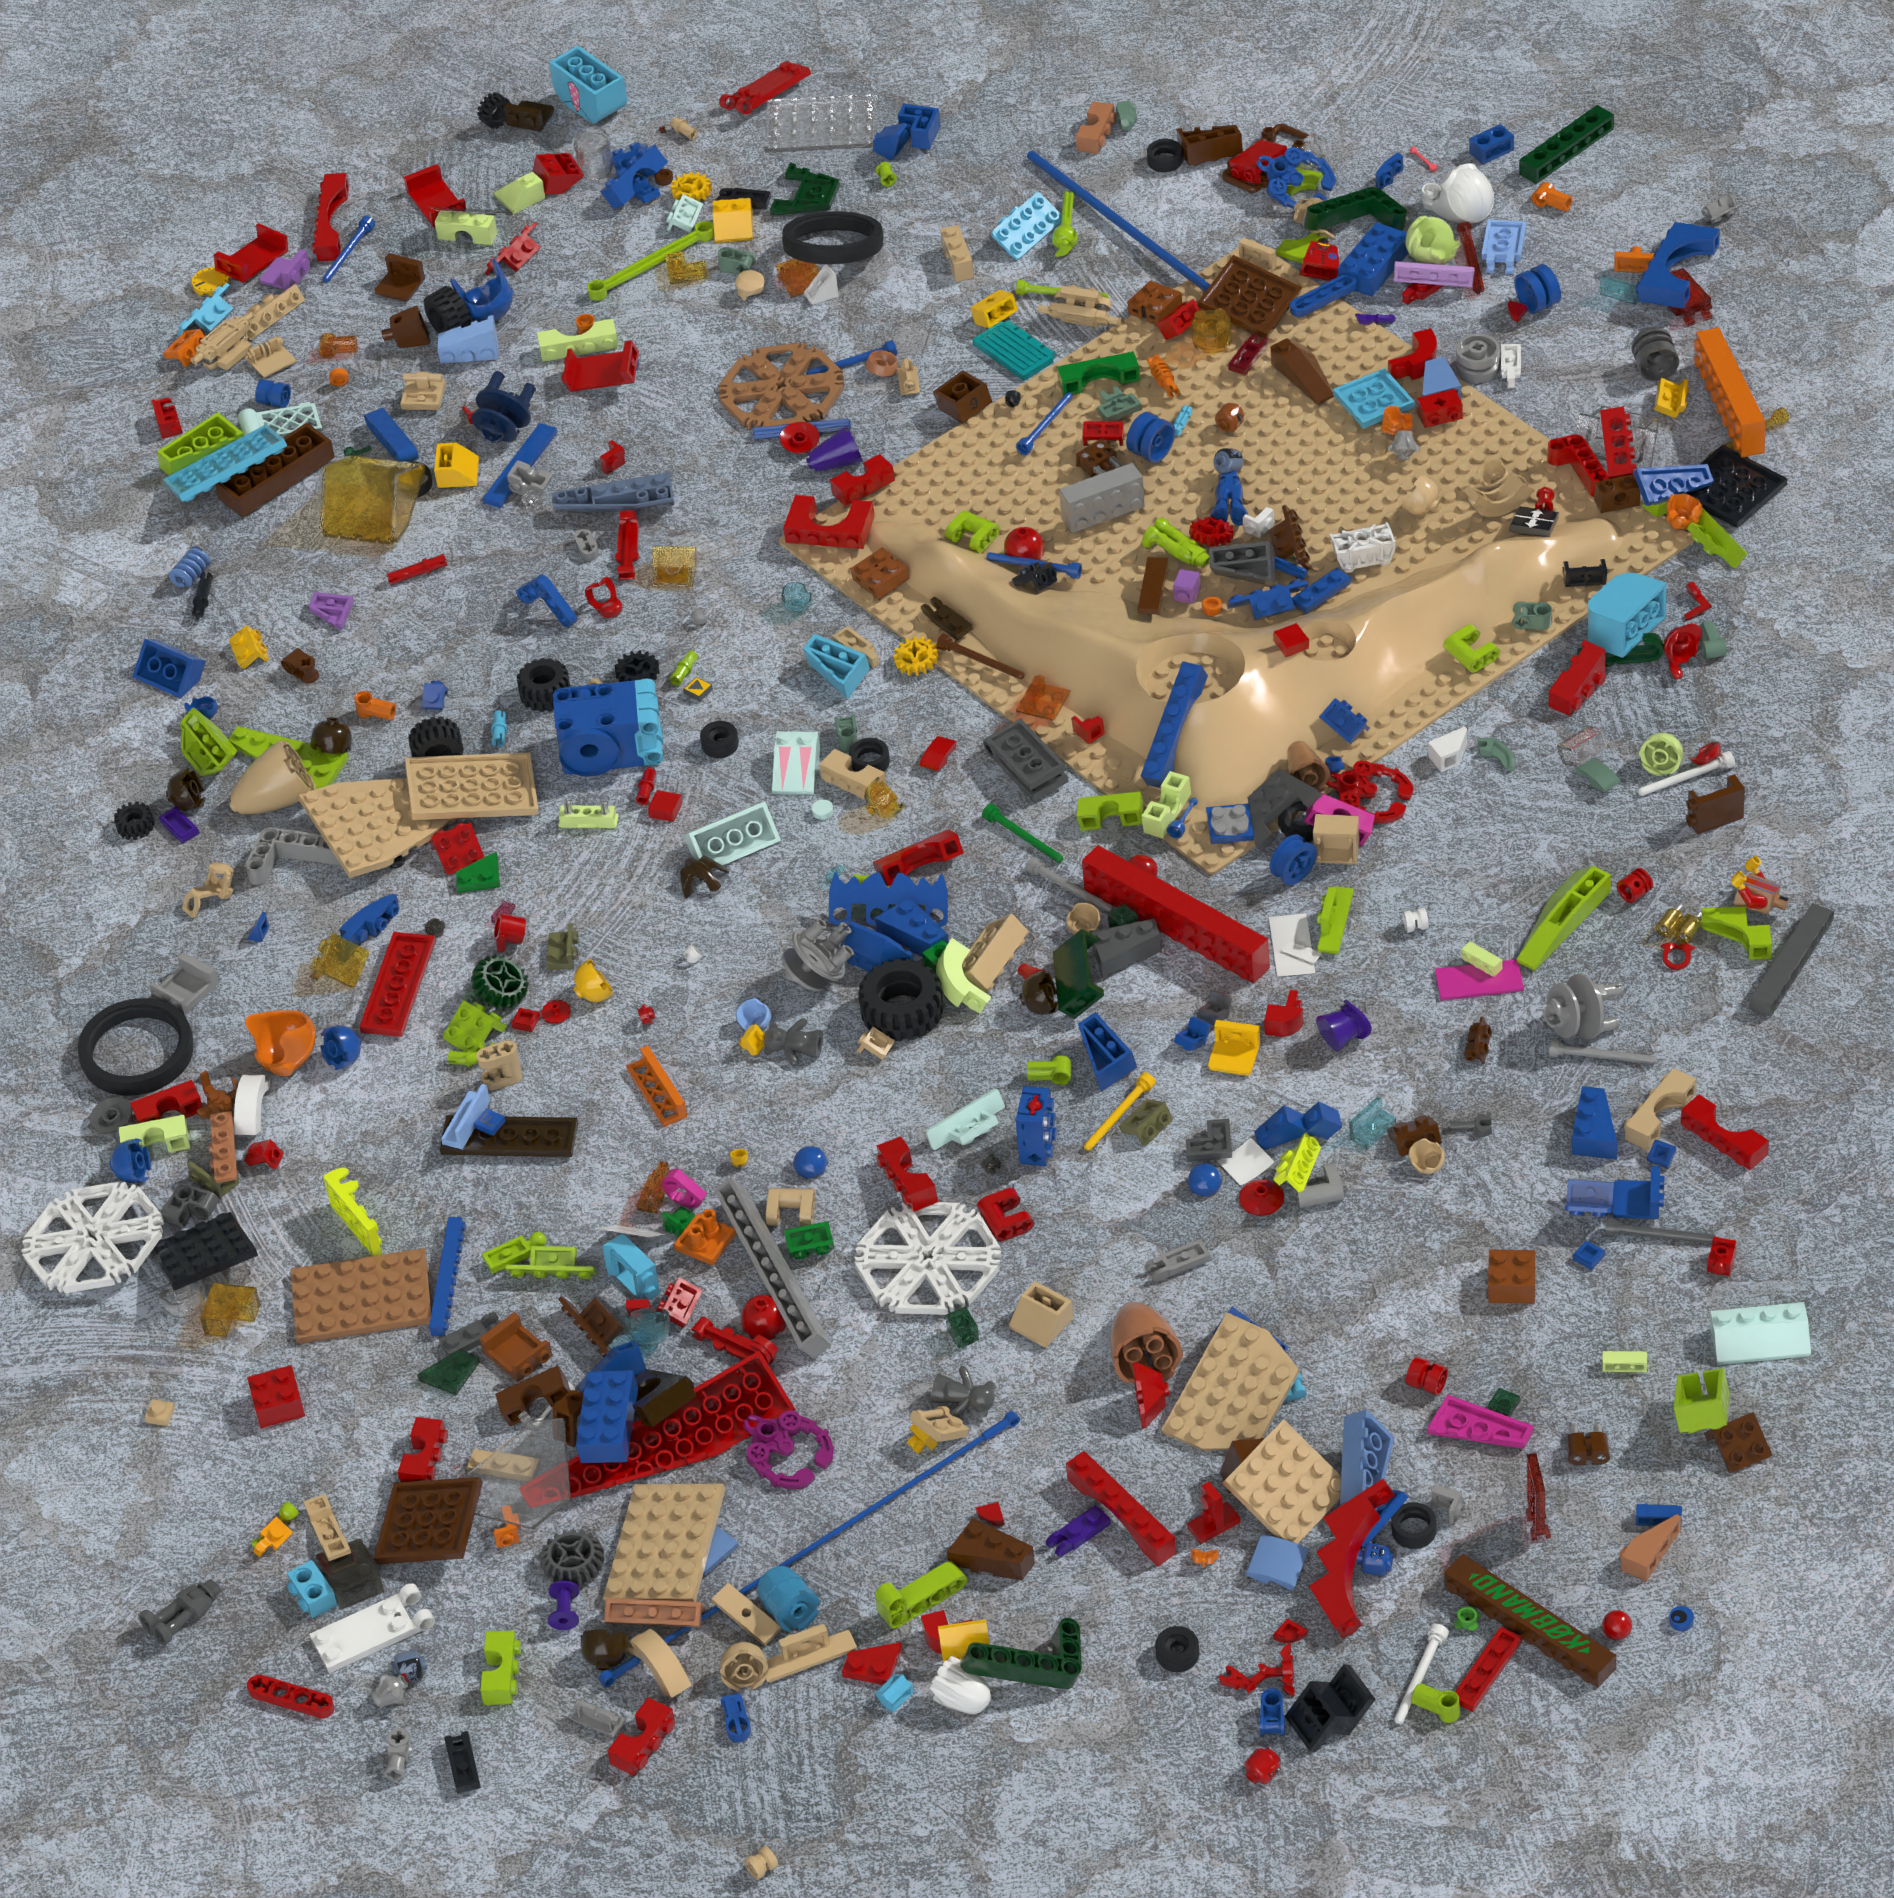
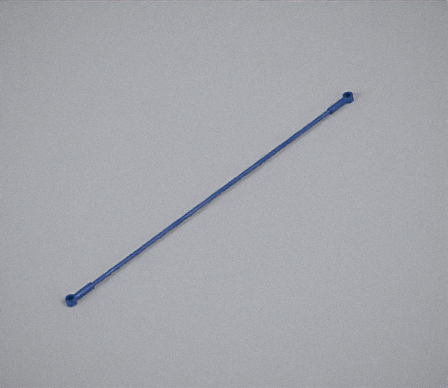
(1010, 1420)

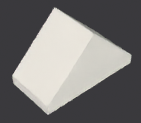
(823, 286)

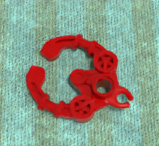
(1355, 784)

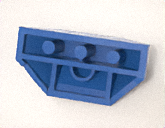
(872, 947)

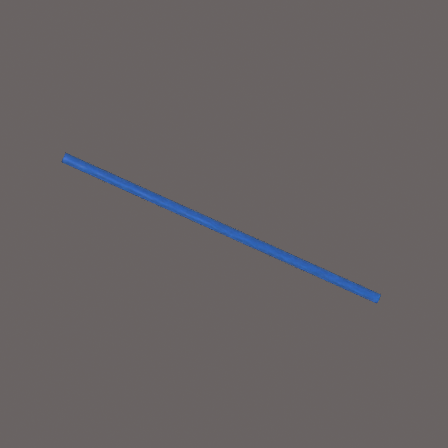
(1118, 220)

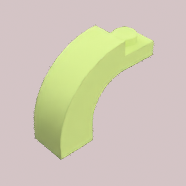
(953, 980)

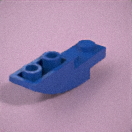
(370, 920)

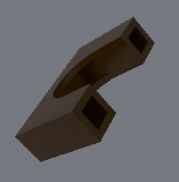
(661, 1395)

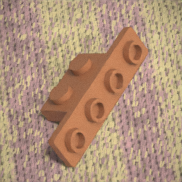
(223, 1147)

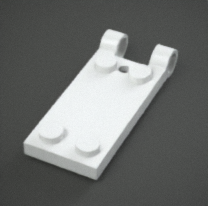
(371, 1629)

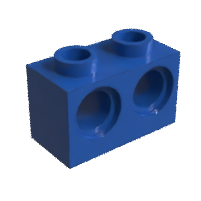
(1491, 144)

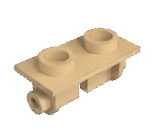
(908, 378)

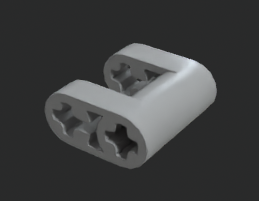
(1324, 1192)

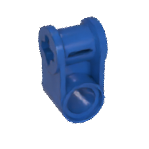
(1272, 1717)

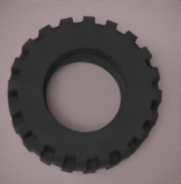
(900, 979)

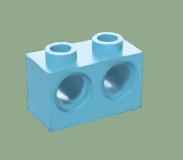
(311, 1589)

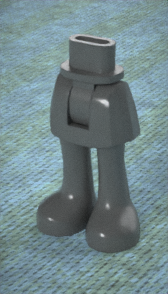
(193, 1602)

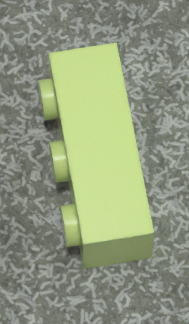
(1481, 959)
(1624, 1361)

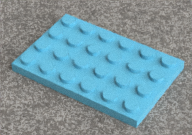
(225, 462)

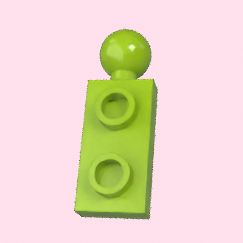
(512, 1251)

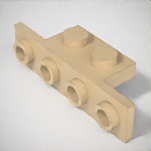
(272, 309)
(807, 1650)

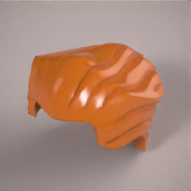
(1395, 421)

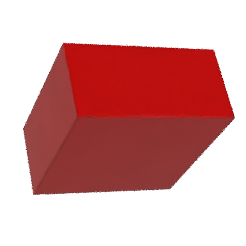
(1291, 640)
(665, 805)

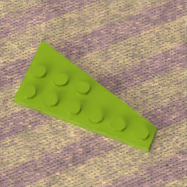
(322, 766)

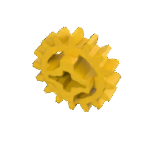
(691, 185)
(916, 656)

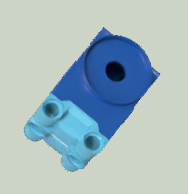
(608, 727)

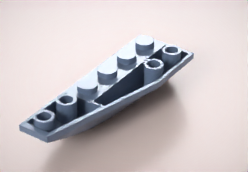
(617, 495)

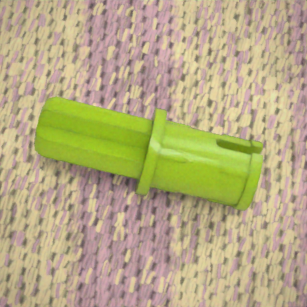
(683, 668)

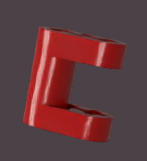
(1002, 1227)

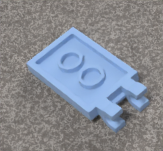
(1503, 243)

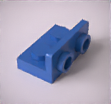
(1343, 720)

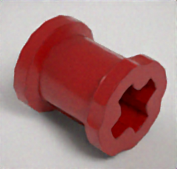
(1541, 499)

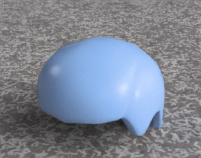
(753, 1012)

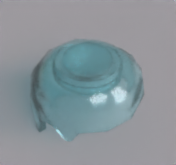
(795, 597)

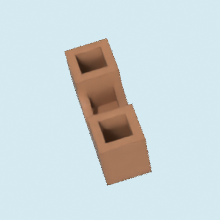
(1100, 120)

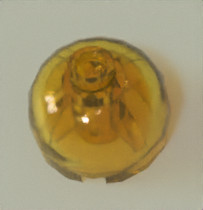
(881, 800)

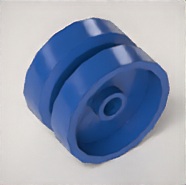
(1537, 288)
(1150, 437)

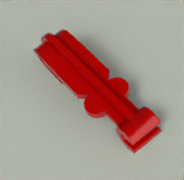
(627, 544)
(735, 1344)

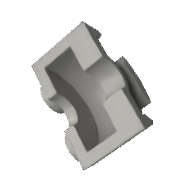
(525, 479)

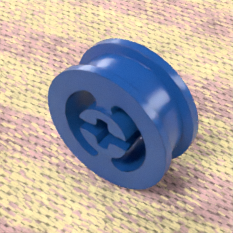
(1293, 859)

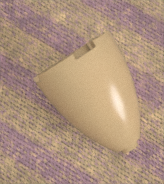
(271, 781)

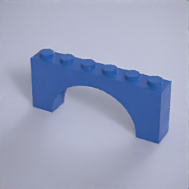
(1681, 242)

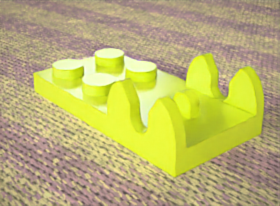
(354, 1216)

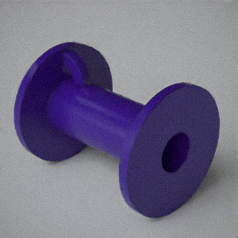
(563, 1617)

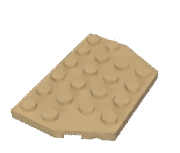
(1232, 1388)

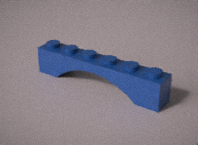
(1185, 691)

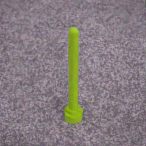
(1024, 287)

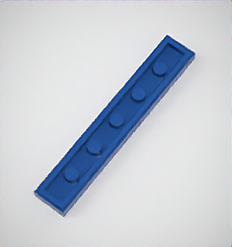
(529, 454)

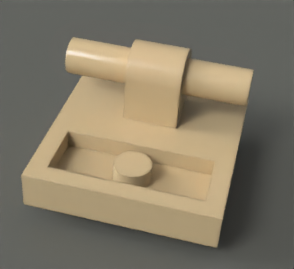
(423, 391)

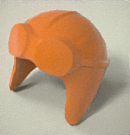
(282, 1039)

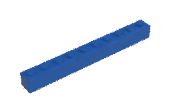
(447, 1276)

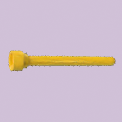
(1144, 1083)

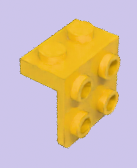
(1234, 1047)

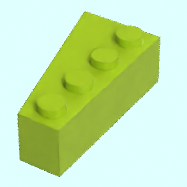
(197, 443)

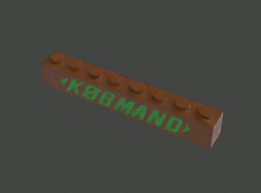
(1530, 1620)

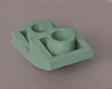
(1599, 775)

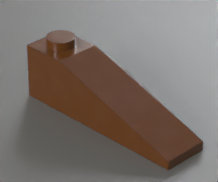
(1301, 369)

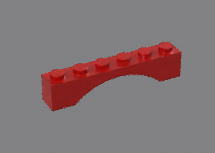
(334, 193)
(1146, 1530)

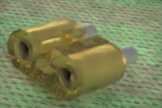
(1679, 926)

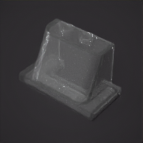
(1643, 429)

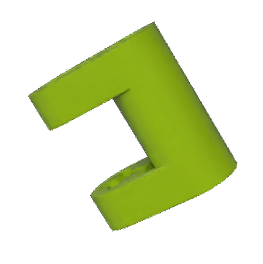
(984, 530)
(1459, 647)

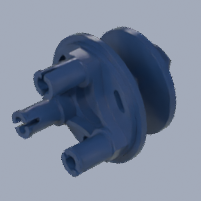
(501, 411)

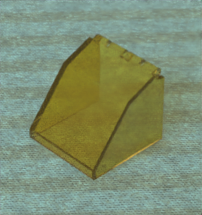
(368, 498)

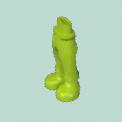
(1175, 543)

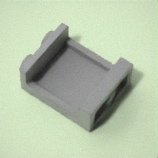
(186, 984)

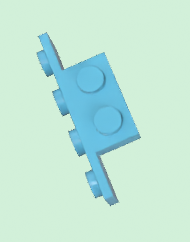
(211, 313)

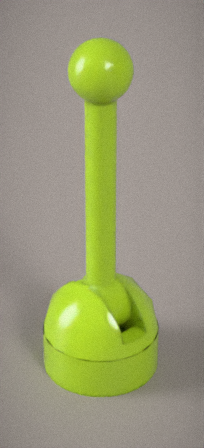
(286, 1513)

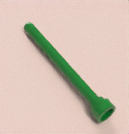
(992, 814)

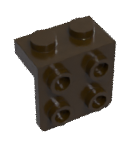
(528, 115)

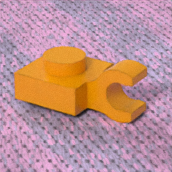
(273, 1535)

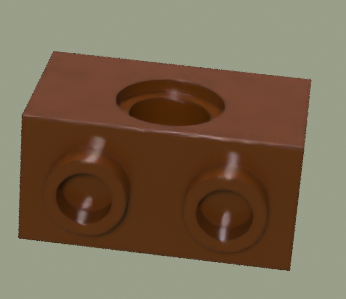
(1617, 493)

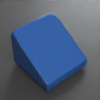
(259, 929)

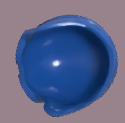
(490, 299)

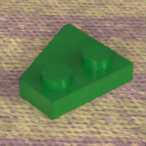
(479, 875)

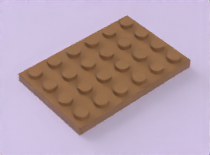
(361, 1295)

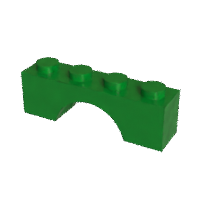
(1119, 367)

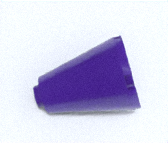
(835, 452)

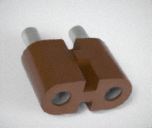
(1587, 1448)

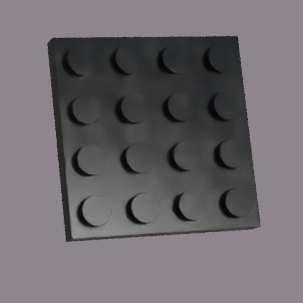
(1738, 486)
(202, 1250)

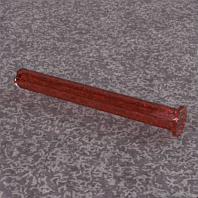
(1464, 229)

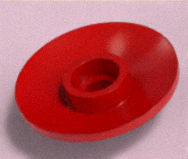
(799, 437)
(1261, 1197)

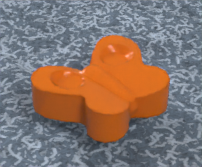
(1204, 1557)

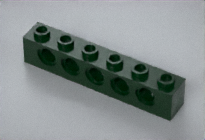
(1566, 144)

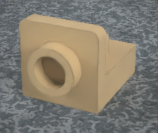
(875, 1042)

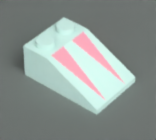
(795, 762)

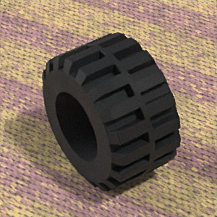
(446, 310)
(539, 682)
(435, 738)

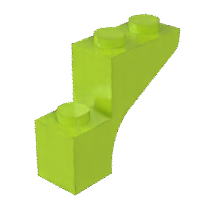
(1732, 924)

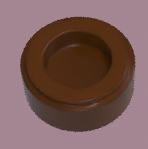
(664, 177)

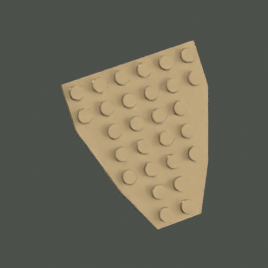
(368, 822)

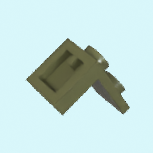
(199, 1176)

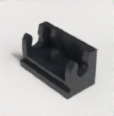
(1584, 575)

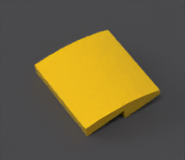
(957, 1637)

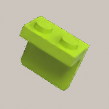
(471, 1026)

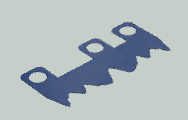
(877, 895)

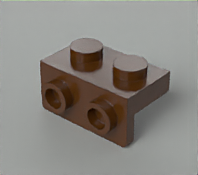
(1408, 1133)

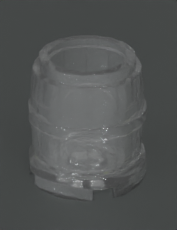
(593, 153)

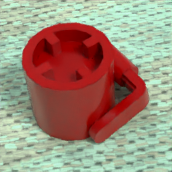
(508, 930)

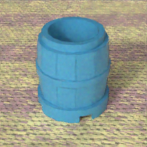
(788, 1598)

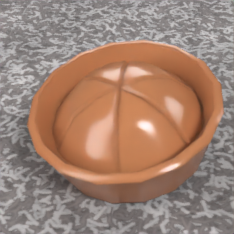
(882, 363)

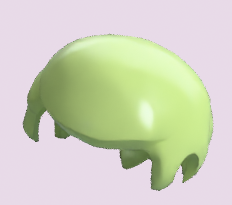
(1431, 241)

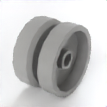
(1477, 358)

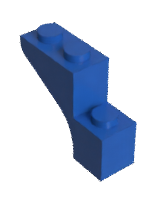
(1290, 1125)

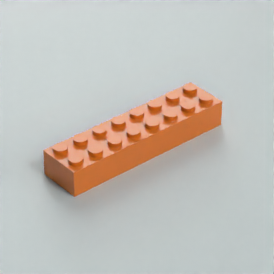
(1729, 392)

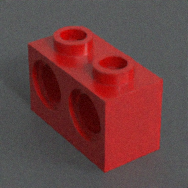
(1178, 319)

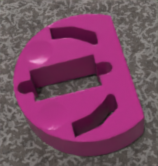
(677, 1179)

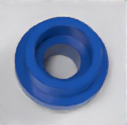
(1334, 764)

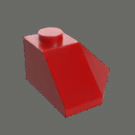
(1150, 1393)

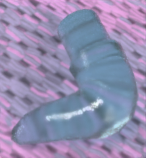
(839, 870)

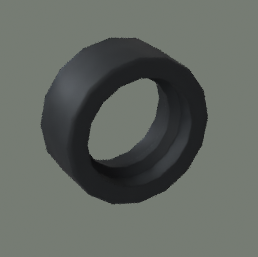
(1164, 164)
(869, 745)
(1414, 1540)

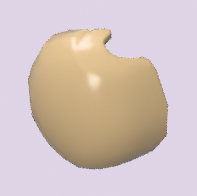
(1492, 474)
(1083, 917)
(1426, 1156)

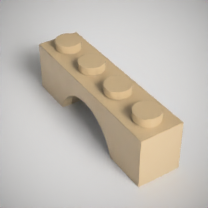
(1673, 1091)

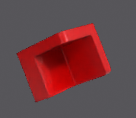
(1089, 729)

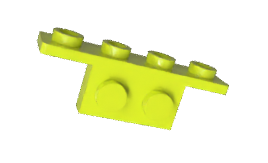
(1298, 1163)

